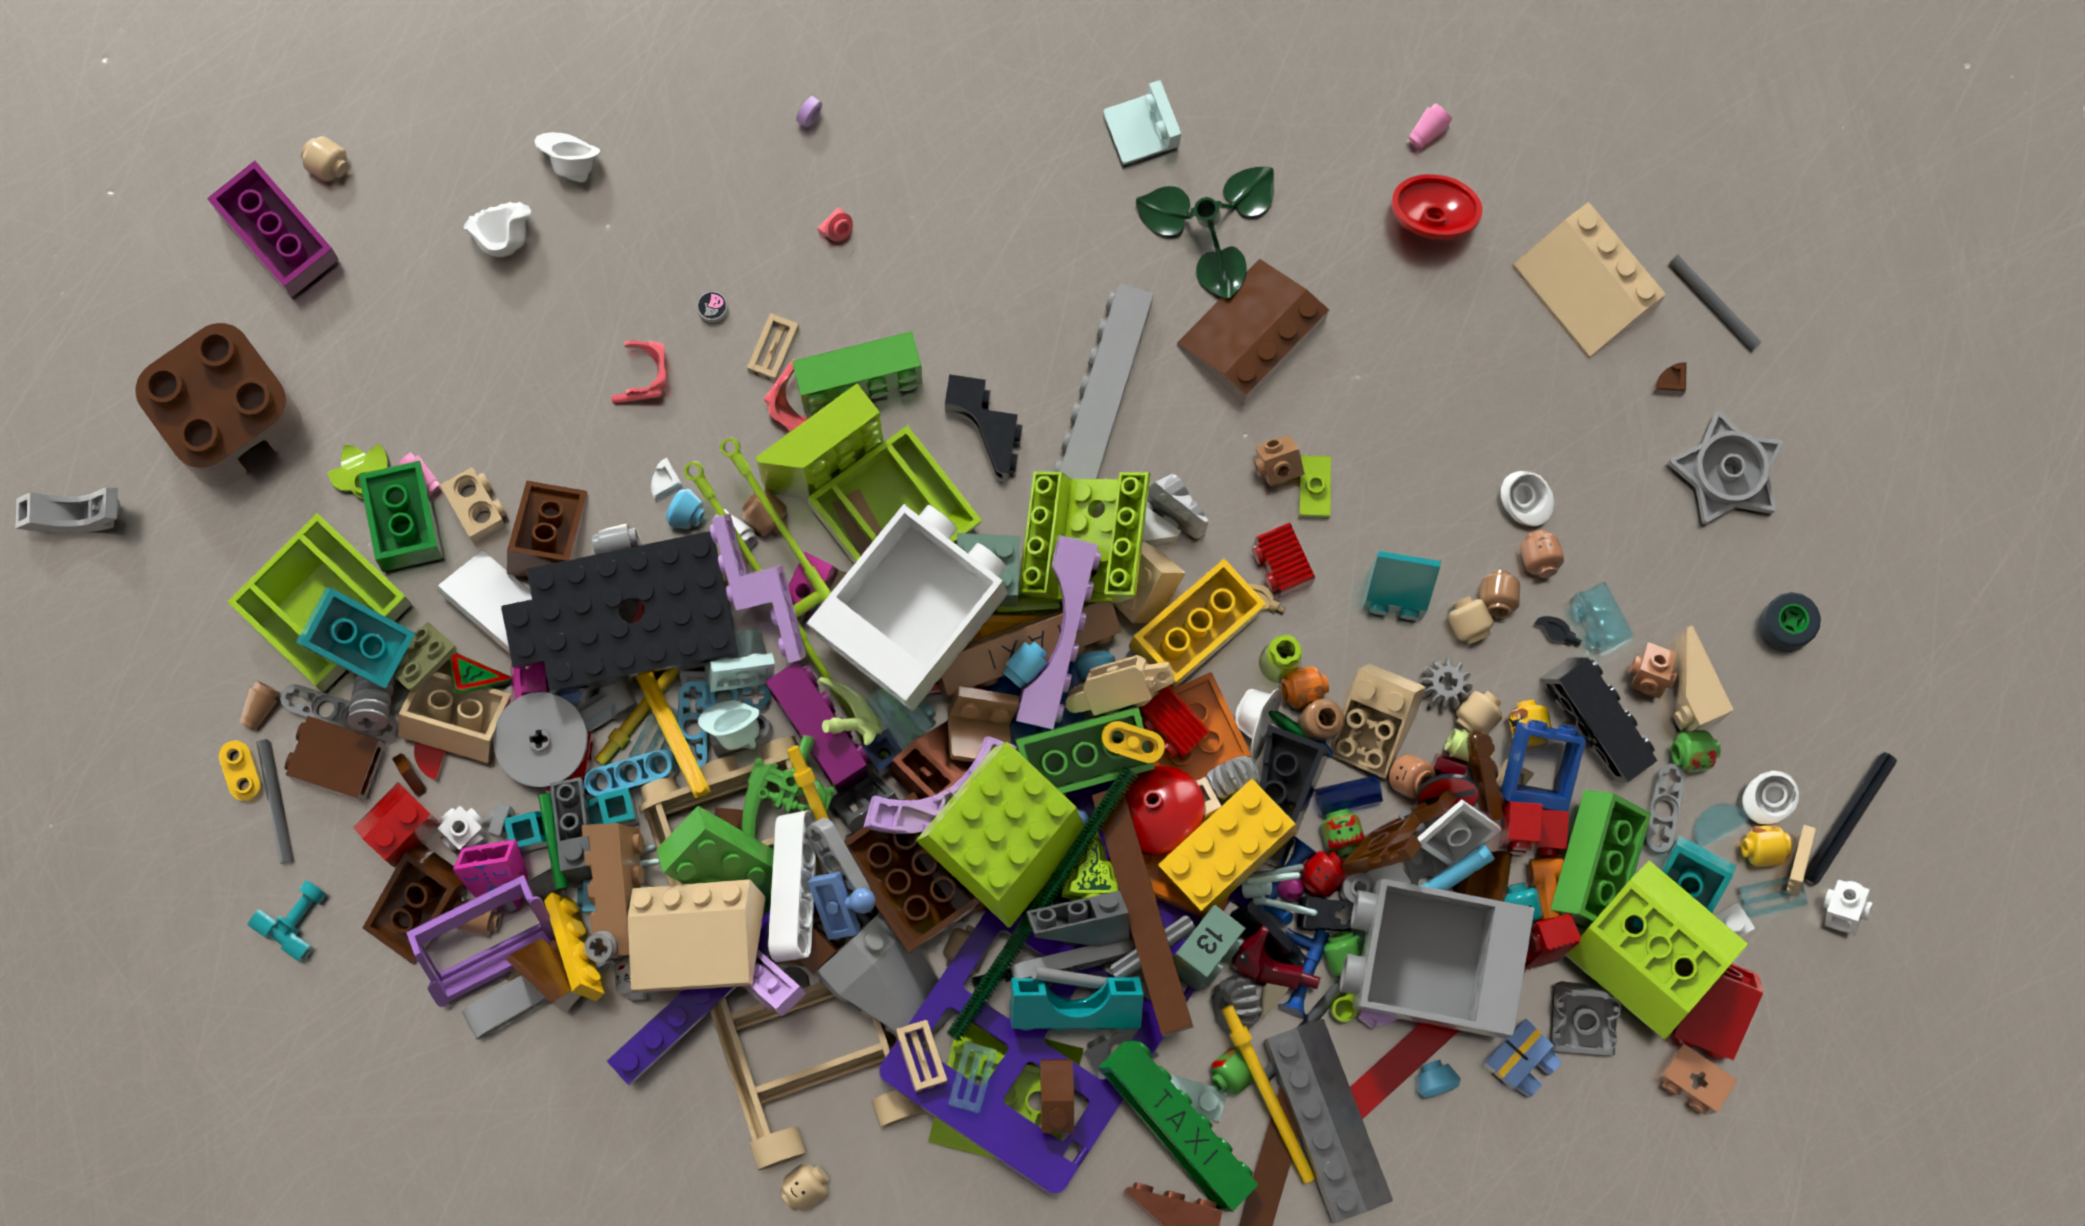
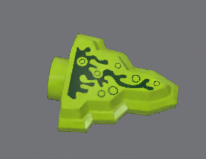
(1092, 876)

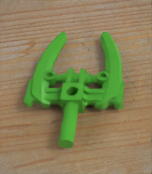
(788, 788)

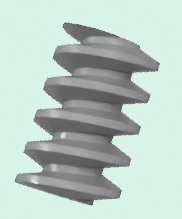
(369, 705)

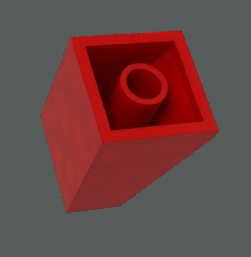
(396, 825)
(1722, 1014)

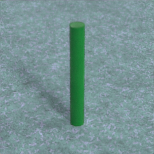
(550, 833)

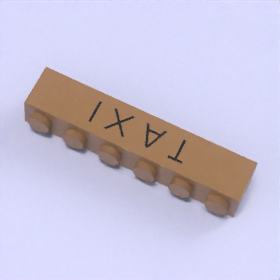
(986, 657)

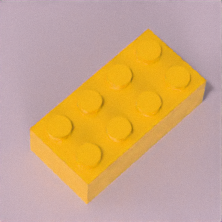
(1199, 622)
(1228, 847)

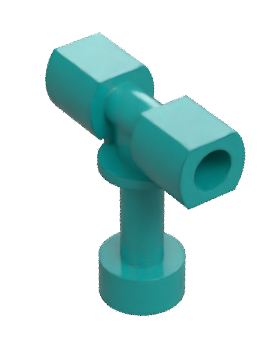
(283, 929)

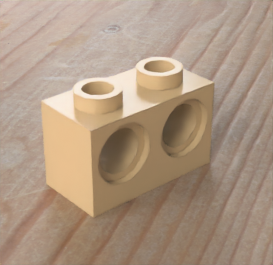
(469, 507)

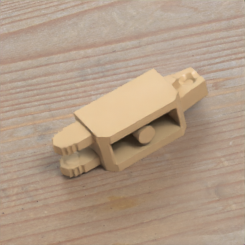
(1119, 685)

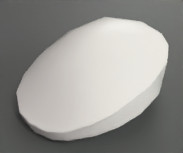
(1527, 498)
(1770, 797)

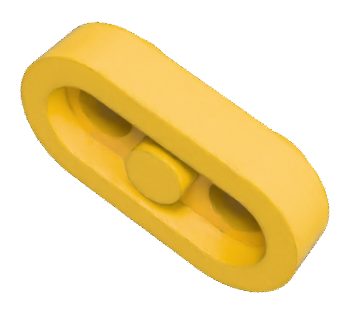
(1132, 742)
(241, 769)

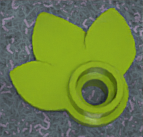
(354, 463)

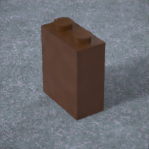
(334, 758)

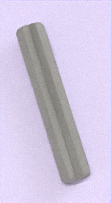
(1131, 962)

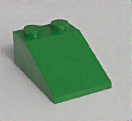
(400, 516)

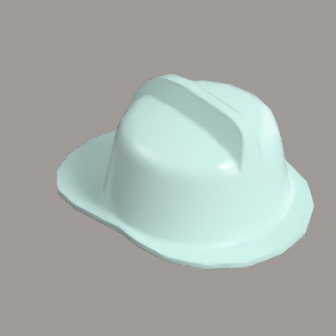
(732, 724)

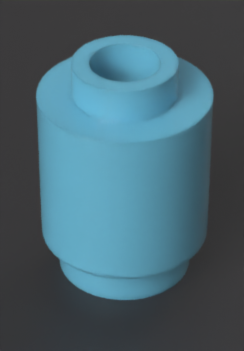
(1025, 664)

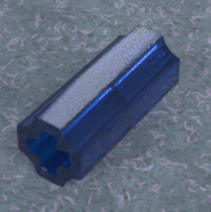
(1349, 795)

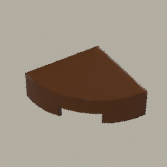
(1672, 380)
(407, 772)

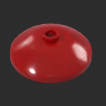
(1436, 207)
(1173, 817)

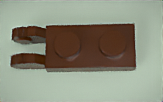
(1485, 773)

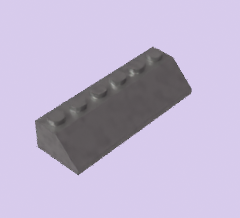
(1328, 1120)

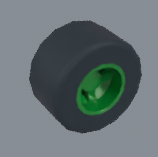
(1798, 613)

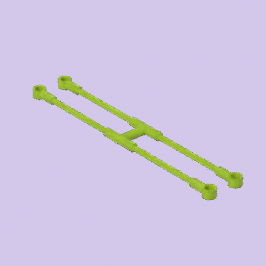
(821, 589)

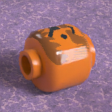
(1304, 686)

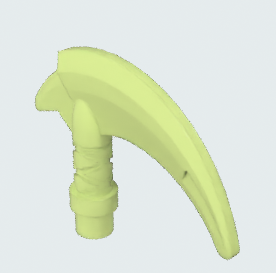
(864, 720)

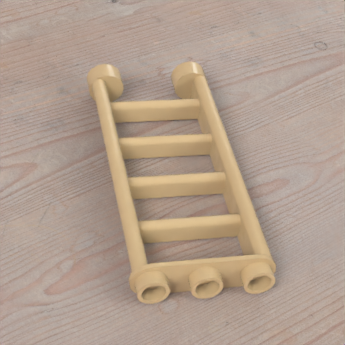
(768, 1148)

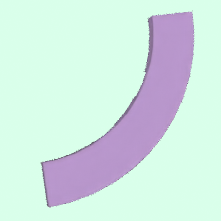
(915, 815)

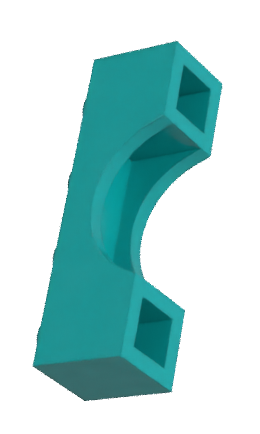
(603, 809)
(1113, 1006)

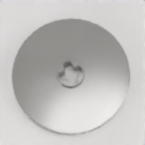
(523, 721)

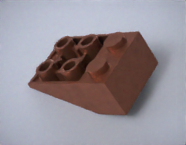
(927, 765)
(1172, 1209)

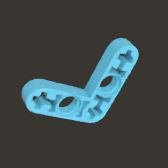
(707, 700)

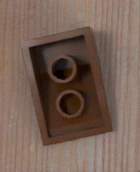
(545, 527)
(416, 893)
(545, 971)

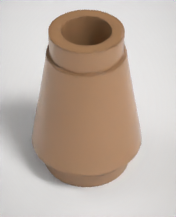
(258, 704)

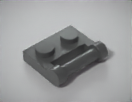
(861, 793)

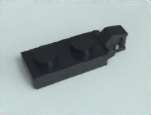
(1277, 943)

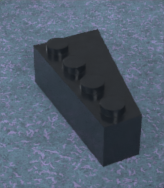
(1601, 717)
(1290, 777)

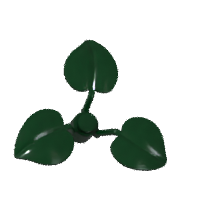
(1168, 206)

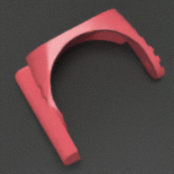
(657, 352)
(778, 405)

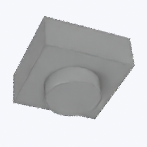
(496, 818)

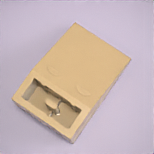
(1155, 586)
(1377, 719)

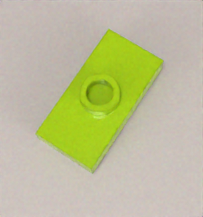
(1315, 487)

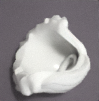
(499, 229)

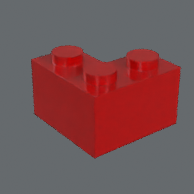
(1533, 829)

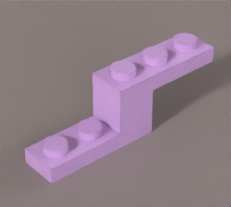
(757, 587)
(773, 986)

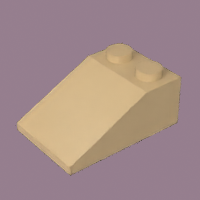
(1697, 689)

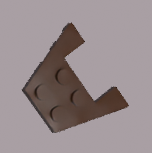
(1395, 839)

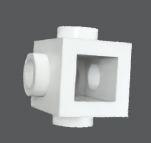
(472, 834)
(1847, 906)

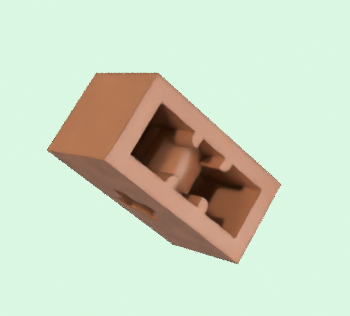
(1714, 1081)

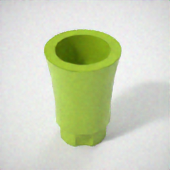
(1273, 665)

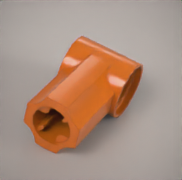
(1544, 877)

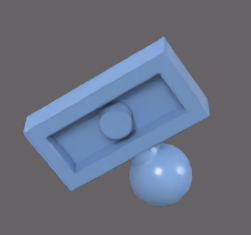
(836, 907)

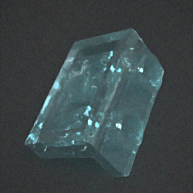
(1601, 618)
(900, 720)

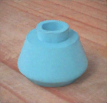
(685, 510)
(1090, 660)
(1437, 1079)

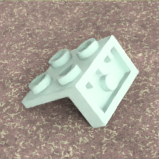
(1143, 125)
(747, 671)

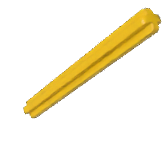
(673, 735)

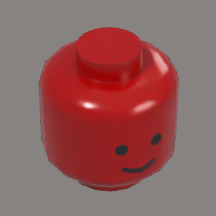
(1323, 874)

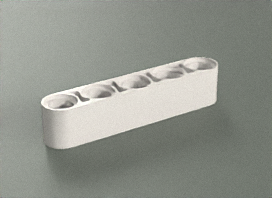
(790, 895)

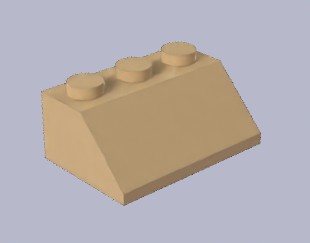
(452, 720)

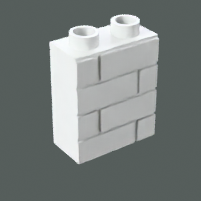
(911, 604)

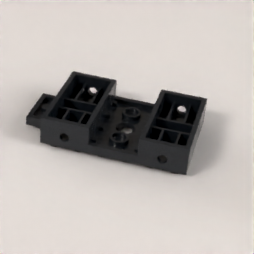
(578, 624)

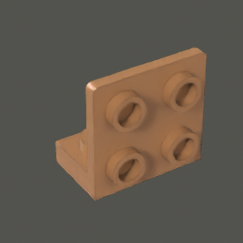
(976, 715)

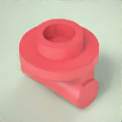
(837, 226)

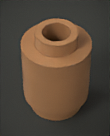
(482, 924)

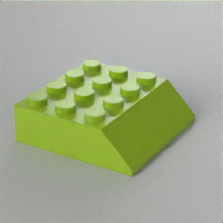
(822, 446)
(888, 477)
(291, 583)
(1003, 832)

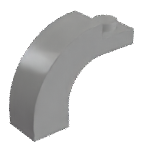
(68, 513)

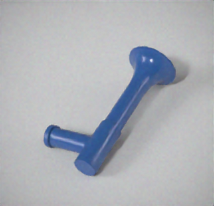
(1300, 854)
(1295, 1004)

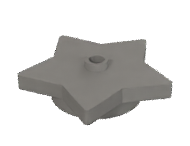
(1745, 455)

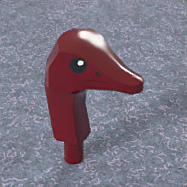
(1256, 965)

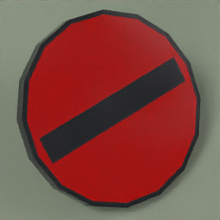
(1460, 785)

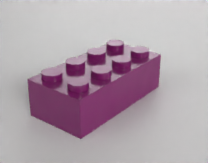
(273, 228)
(806, 710)

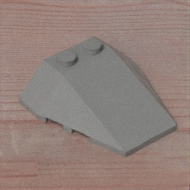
(881, 976)

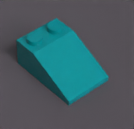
(1400, 585)
(355, 637)
(1697, 872)

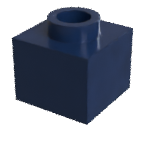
(882, 742)

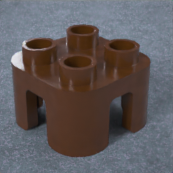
(216, 402)

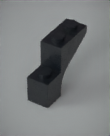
(997, 429)

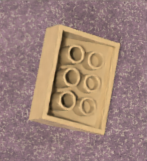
(1589, 280)
(694, 935)

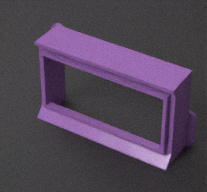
(488, 963)

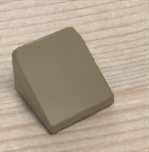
(1270, 996)

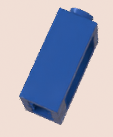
(1561, 796)

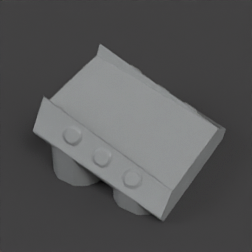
(1172, 499)
(1584, 1019)

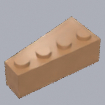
(615, 872)

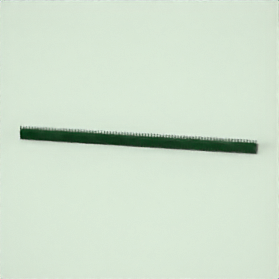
(1043, 900)

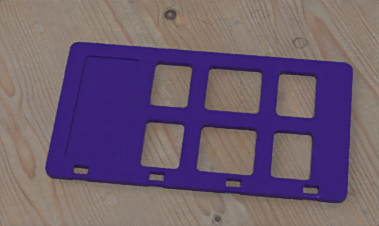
(998, 1126)

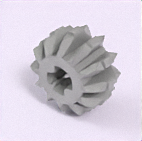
(1454, 677)
(1232, 776)
(1240, 994)

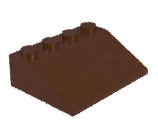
(1254, 330)
(909, 884)

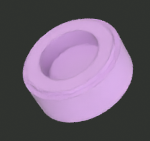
(809, 111)

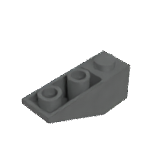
(570, 814)
(1085, 921)

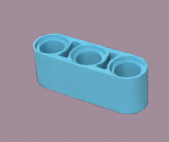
(616, 772)

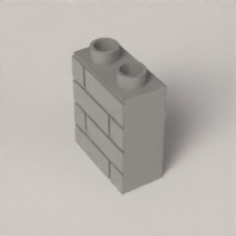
(1438, 957)

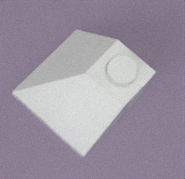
(1458, 833)

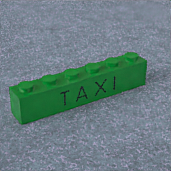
(1178, 1125)

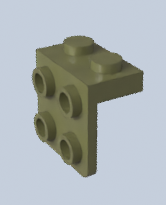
(423, 657)

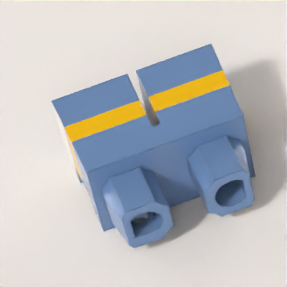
(1519, 1055)

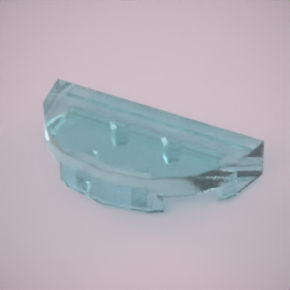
(1717, 822)

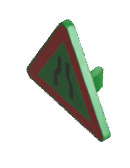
(473, 676)

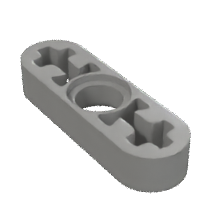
(1676, 788)
(830, 848)

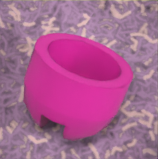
(1291, 889)

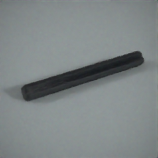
(1849, 818)

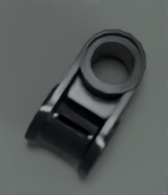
(1325, 918)

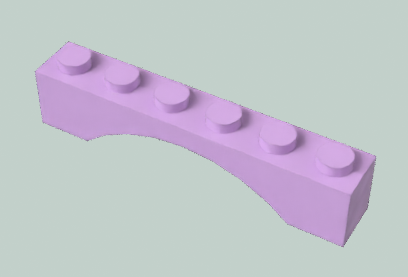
(1072, 566)

